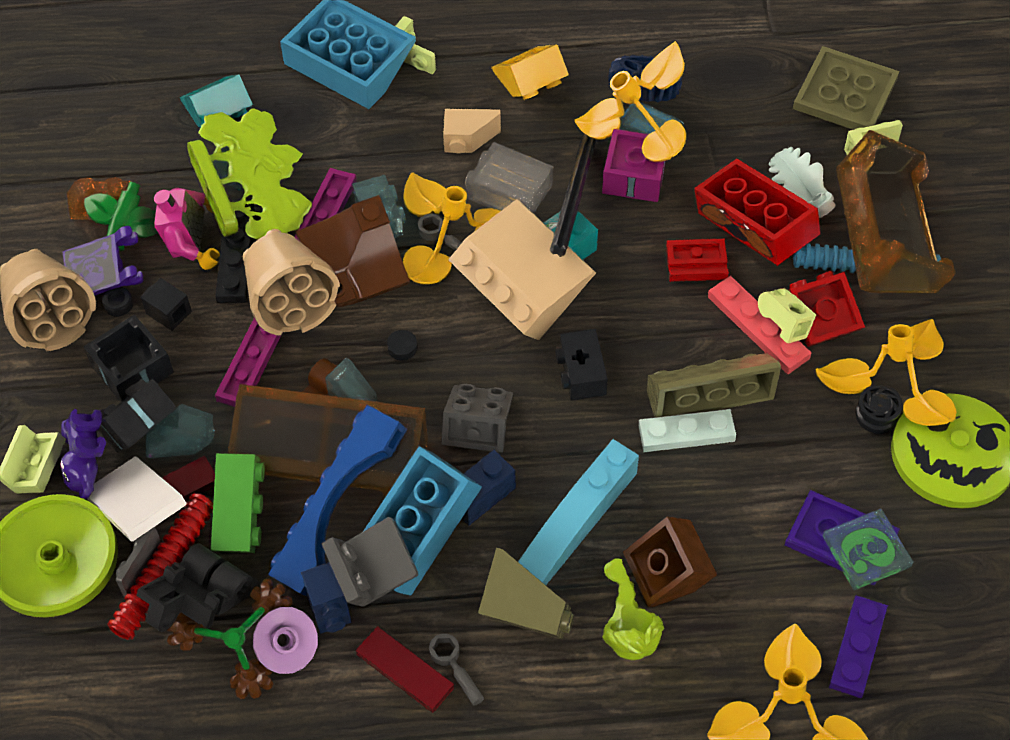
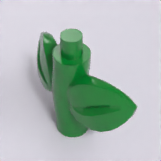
(125, 212)

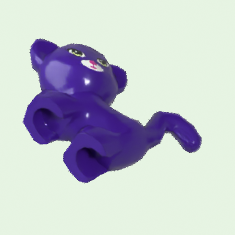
(79, 463)

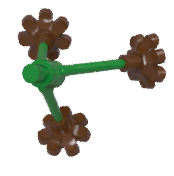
(250, 674)

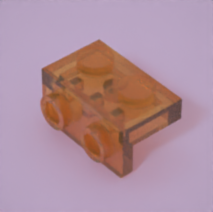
(86, 187)

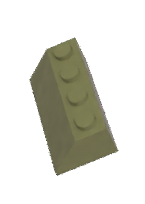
(714, 385)

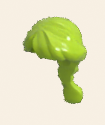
(631, 630)

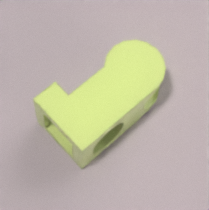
(788, 313)

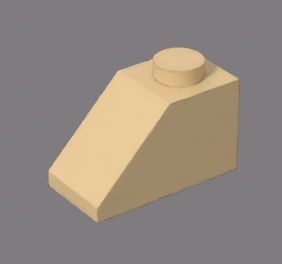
(469, 129)

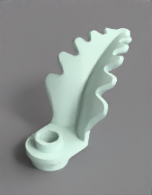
(802, 178)

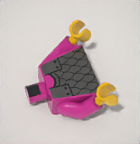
(180, 224)

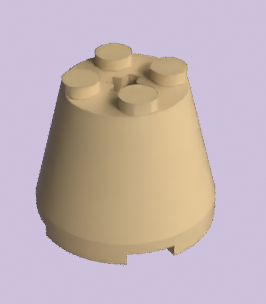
(288, 284)
(44, 301)

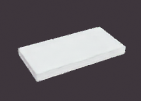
(135, 498)

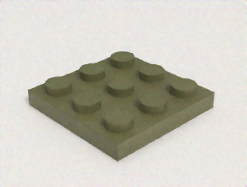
(845, 89)

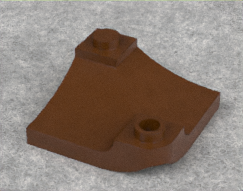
(359, 251)

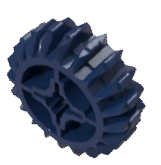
(634, 66)

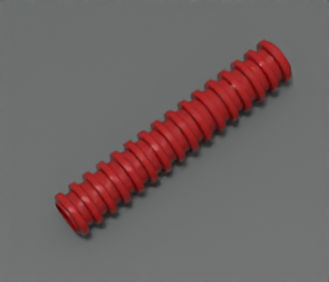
(171, 551)

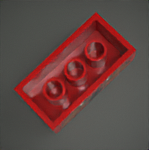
(757, 211)

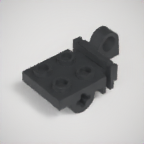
(198, 588)

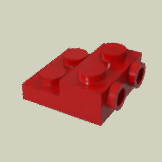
(833, 305)

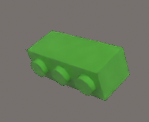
(237, 503)

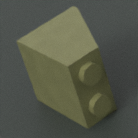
(523, 600)

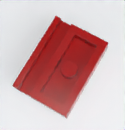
(697, 260)

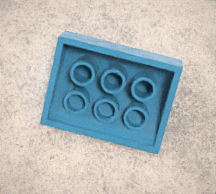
(347, 50)

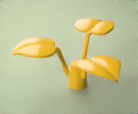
(605, 116)
(424, 198)
(904, 343)
(792, 662)

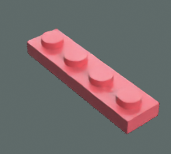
(744, 312)

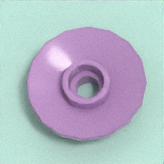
(300, 644)

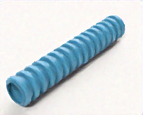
(827, 258)

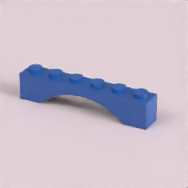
(370, 442)

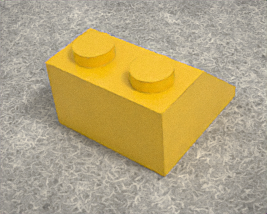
(532, 71)

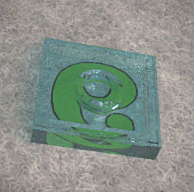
(867, 549)

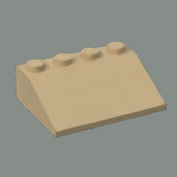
(517, 271)

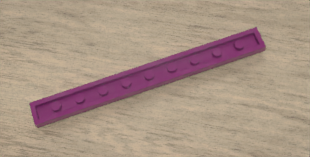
(259, 344)

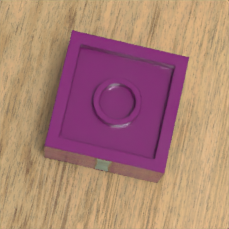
(629, 171)

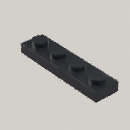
(231, 271)

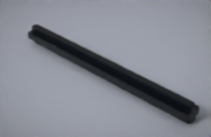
(573, 196)

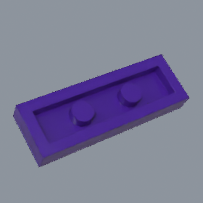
(858, 646)

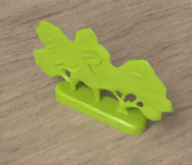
(254, 165)

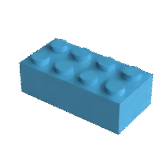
(426, 508)

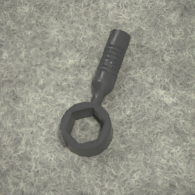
(450, 240)
(460, 673)

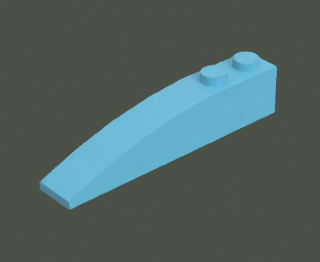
(580, 511)

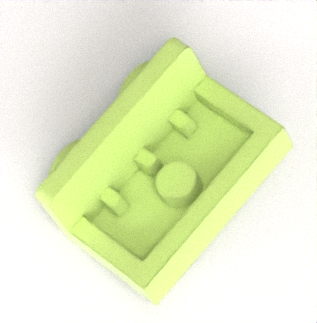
(30, 460)

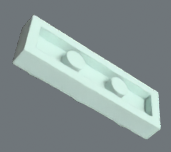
(687, 430)

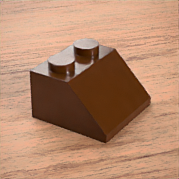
(669, 561)

